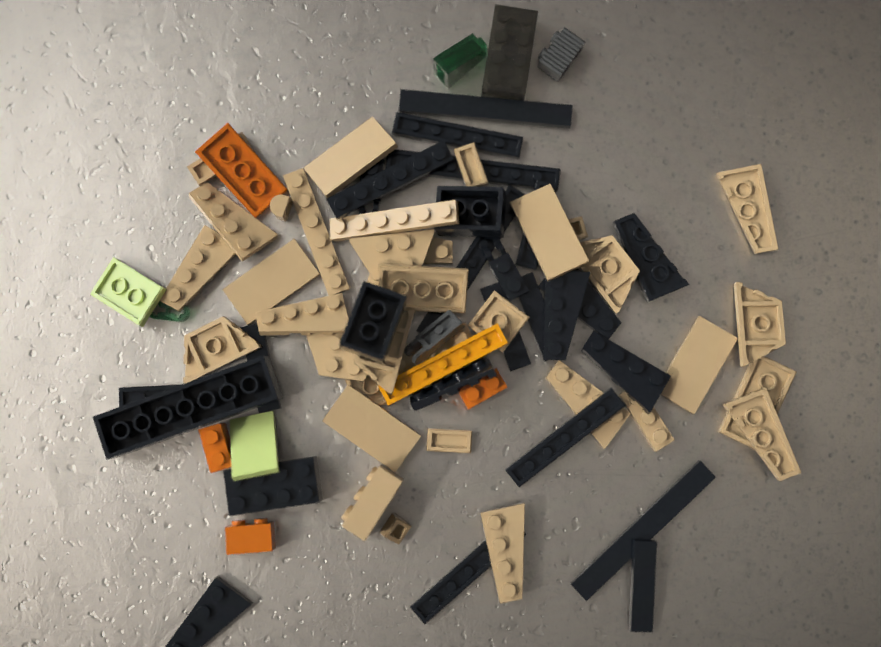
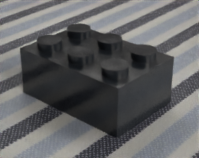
(479, 211)
(373, 322)

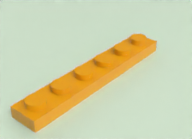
(445, 363)

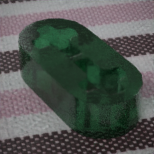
(168, 316)

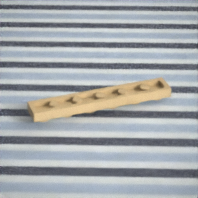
(394, 220)
(316, 232)

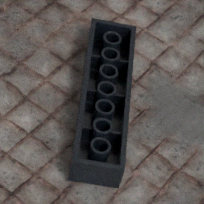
(187, 407)

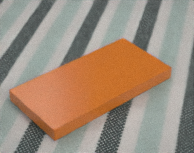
(241, 170)

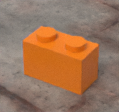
(485, 389)
(216, 446)
(250, 537)

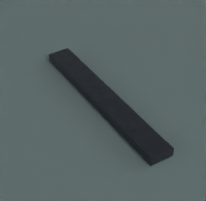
(485, 108)
(496, 172)
(474, 257)
(643, 528)

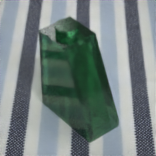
(459, 59)

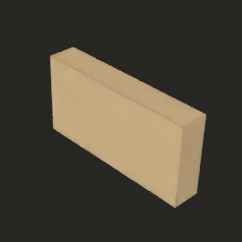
(471, 165)
(449, 440)

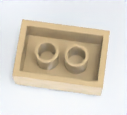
(371, 501)

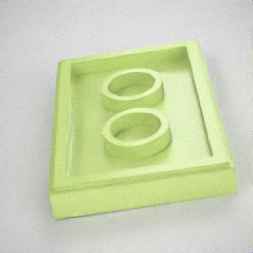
(128, 292)
(253, 446)

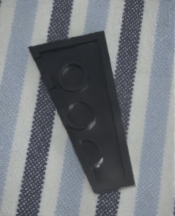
(656, 273)
(561, 311)
(595, 312)
(634, 375)
(453, 384)
(210, 615)

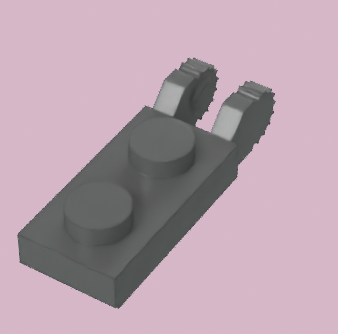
(433, 337)

